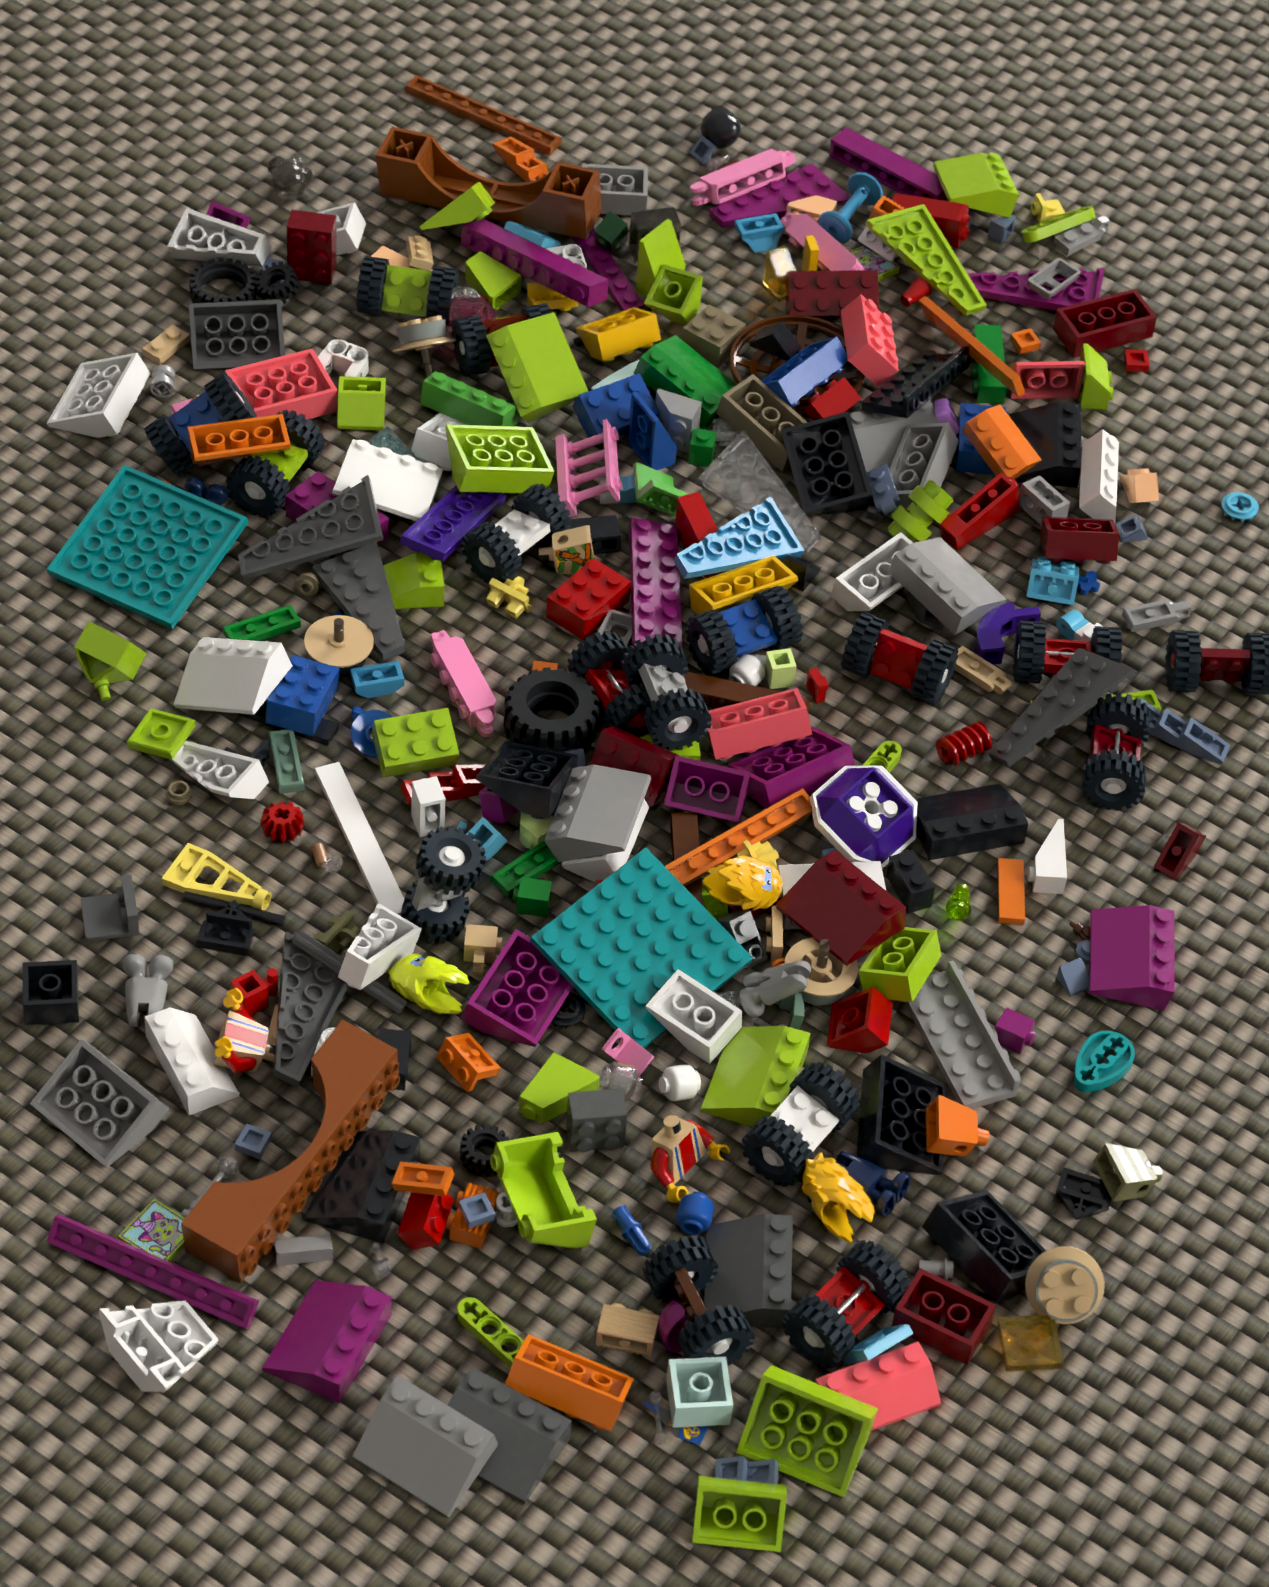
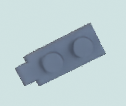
(883, 489)

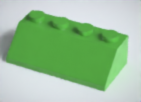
(466, 403)

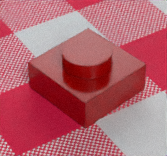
(1136, 360)
(817, 685)

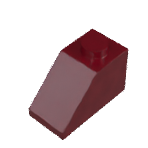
(1179, 850)

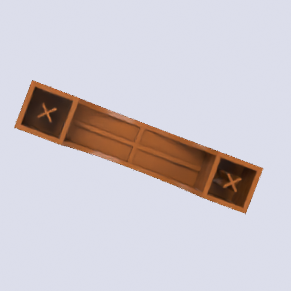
(420, 171)
(242, 1219)

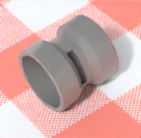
(162, 381)

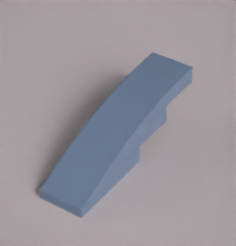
(1187, 735)

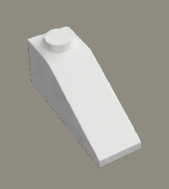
(1049, 866)

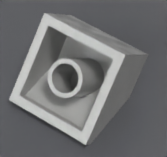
(678, 416)

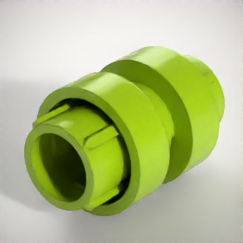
(927, 505)

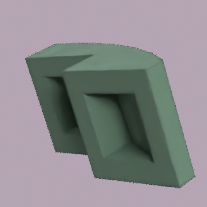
(796, 1006)

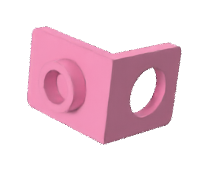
(628, 1051)

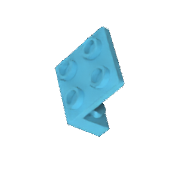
(1053, 581)

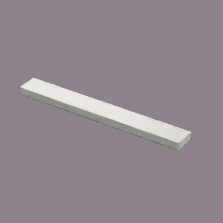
(360, 837)

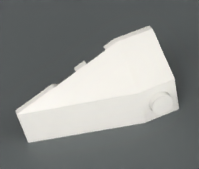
(222, 770)

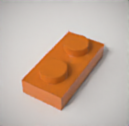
(422, 1178)

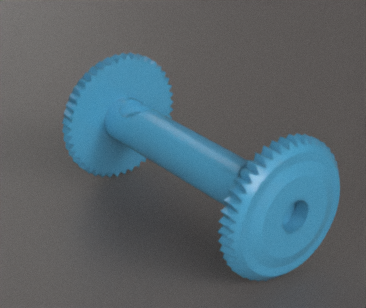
(865, 191)

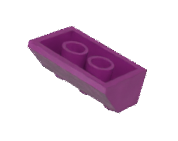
(707, 789)

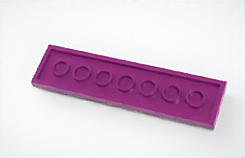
(654, 580)

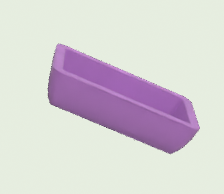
(946, 414)

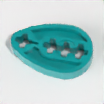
(1106, 1073)

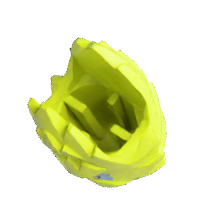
(424, 982)

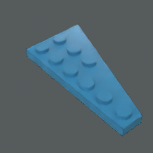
(740, 542)

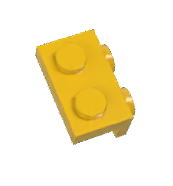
(541, 294)

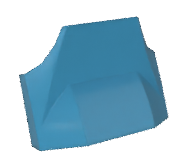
(760, 232)
(377, 679)

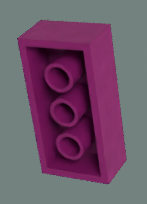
(316, 491)

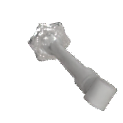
(227, 1168)

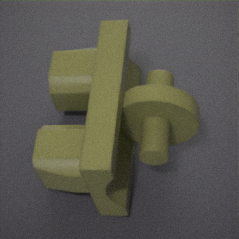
(340, 934)

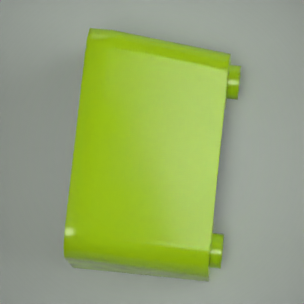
(541, 1193)

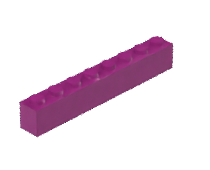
(535, 262)

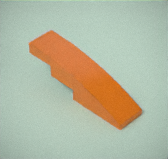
(521, 159)

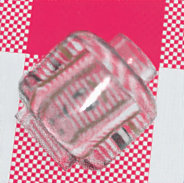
(620, 1076)

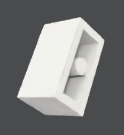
(427, 805)

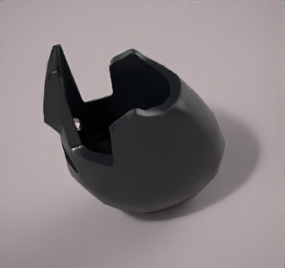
(721, 127)

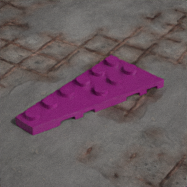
(775, 196)
(1016, 289)

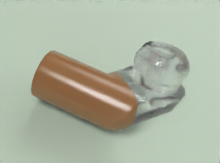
(324, 862)

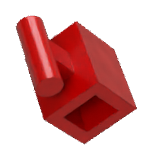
(256, 990)

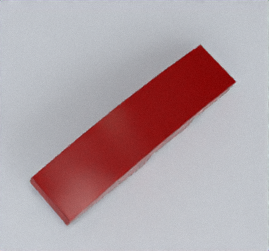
(455, 784)

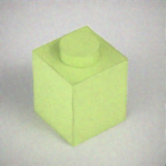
(780, 668)

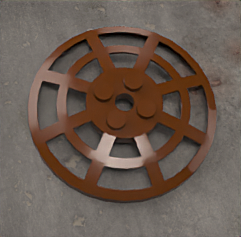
(802, 322)

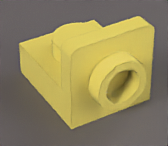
(1046, 209)

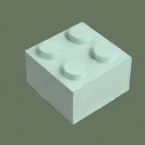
(699, 1392)

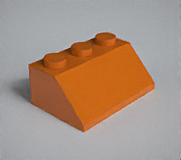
(1001, 442)

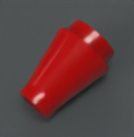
(916, 291)

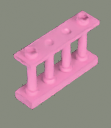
(568, 465)

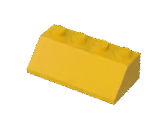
(739, 585)

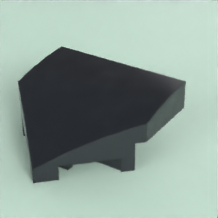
(226, 931)
(1082, 1194)

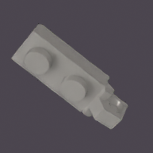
(1082, 235)
(1155, 614)

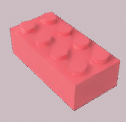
(869, 340)

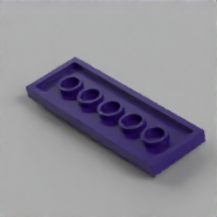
(449, 520)

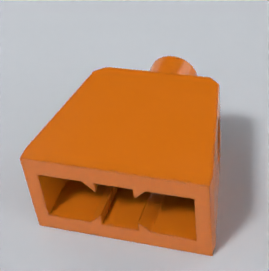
(952, 1128)

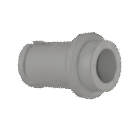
(942, 1269)

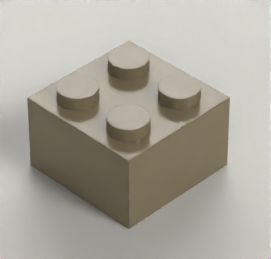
(712, 334)

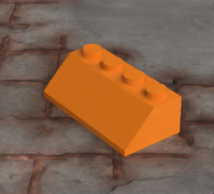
(238, 438)
(569, 1382)

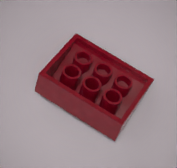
(844, 907)

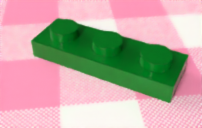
(264, 625)
(529, 865)

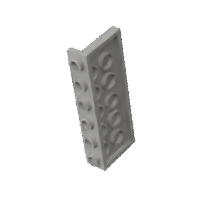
(963, 1040)

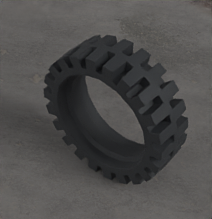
(222, 270)

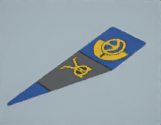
(690, 1434)

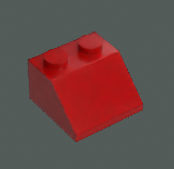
(860, 1022)

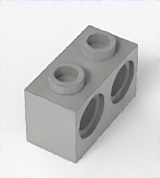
(1041, 499)

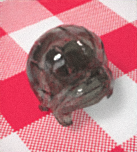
(289, 176)

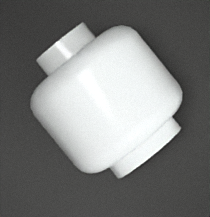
(748, 670)
(680, 1082)

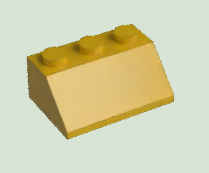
(620, 333)

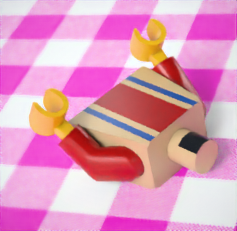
(241, 1038)
(677, 1150)

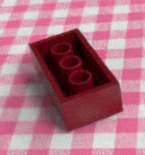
(828, 292)
(1105, 322)

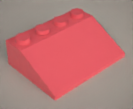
(289, 384)

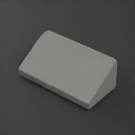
(303, 1249)

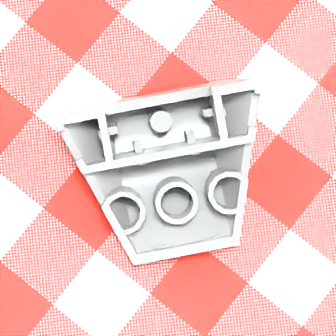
(156, 1342)

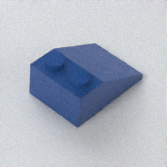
(649, 437)

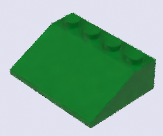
(683, 371)

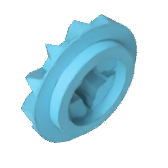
(1245, 501)

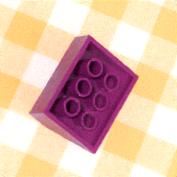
(793, 766)
(1132, 955)
(517, 994)
(330, 1337)

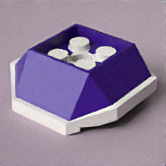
(863, 836)

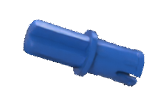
(631, 1230)

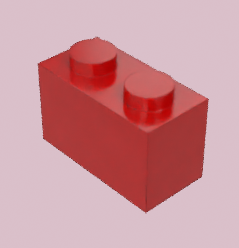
(837, 399)
(425, 1219)

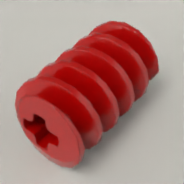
(964, 743)

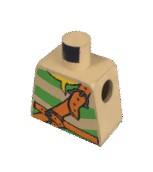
(570, 550)

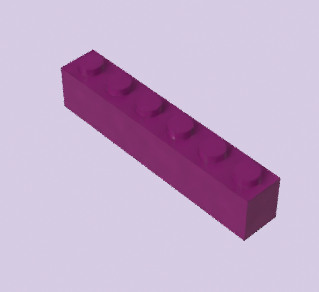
(885, 166)

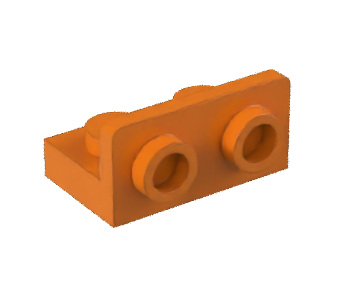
(466, 1060)

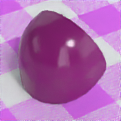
(670, 1324)

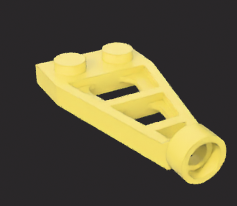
(193, 860)

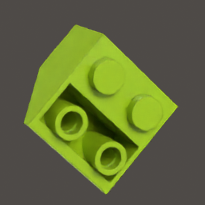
(361, 403)

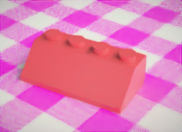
(758, 724)
(894, 1382)

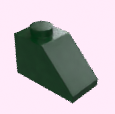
(611, 232)

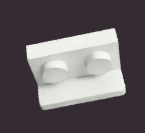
(873, 242)

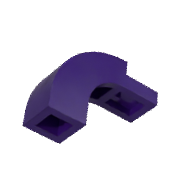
(997, 624)

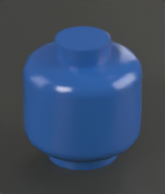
(695, 1213)

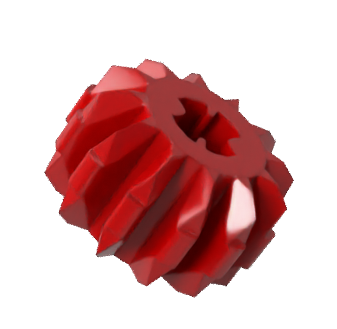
(282, 821)

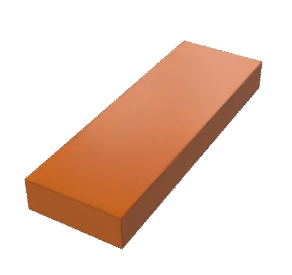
(1011, 891)

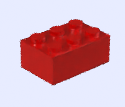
(587, 597)

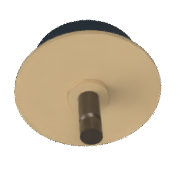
(339, 642)

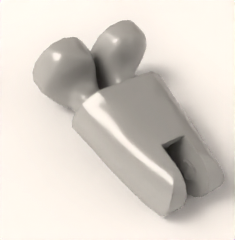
(773, 985)
(145, 992)

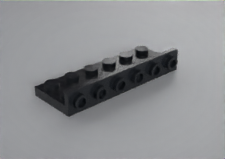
(917, 383)

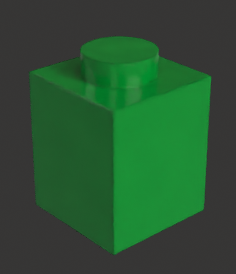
(702, 447)
(533, 897)

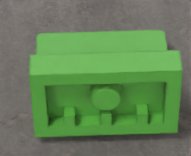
(656, 489)

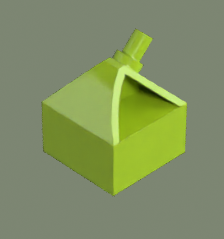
(107, 658)

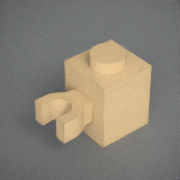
(481, 946)

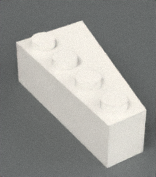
(209, 238)
(378, 947)

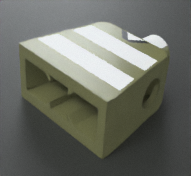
(1126, 1172)

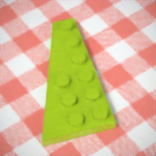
(924, 248)

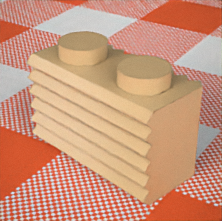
(627, 1329)

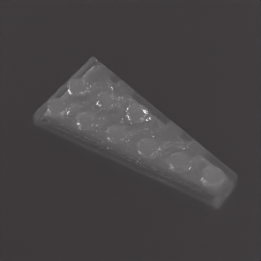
(747, 479)

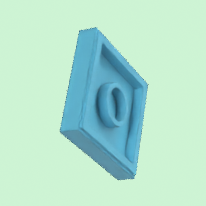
(531, 235)
(877, 1343)

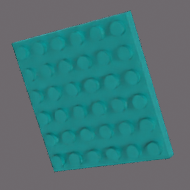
(147, 546)
(632, 938)

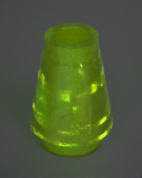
(959, 903)

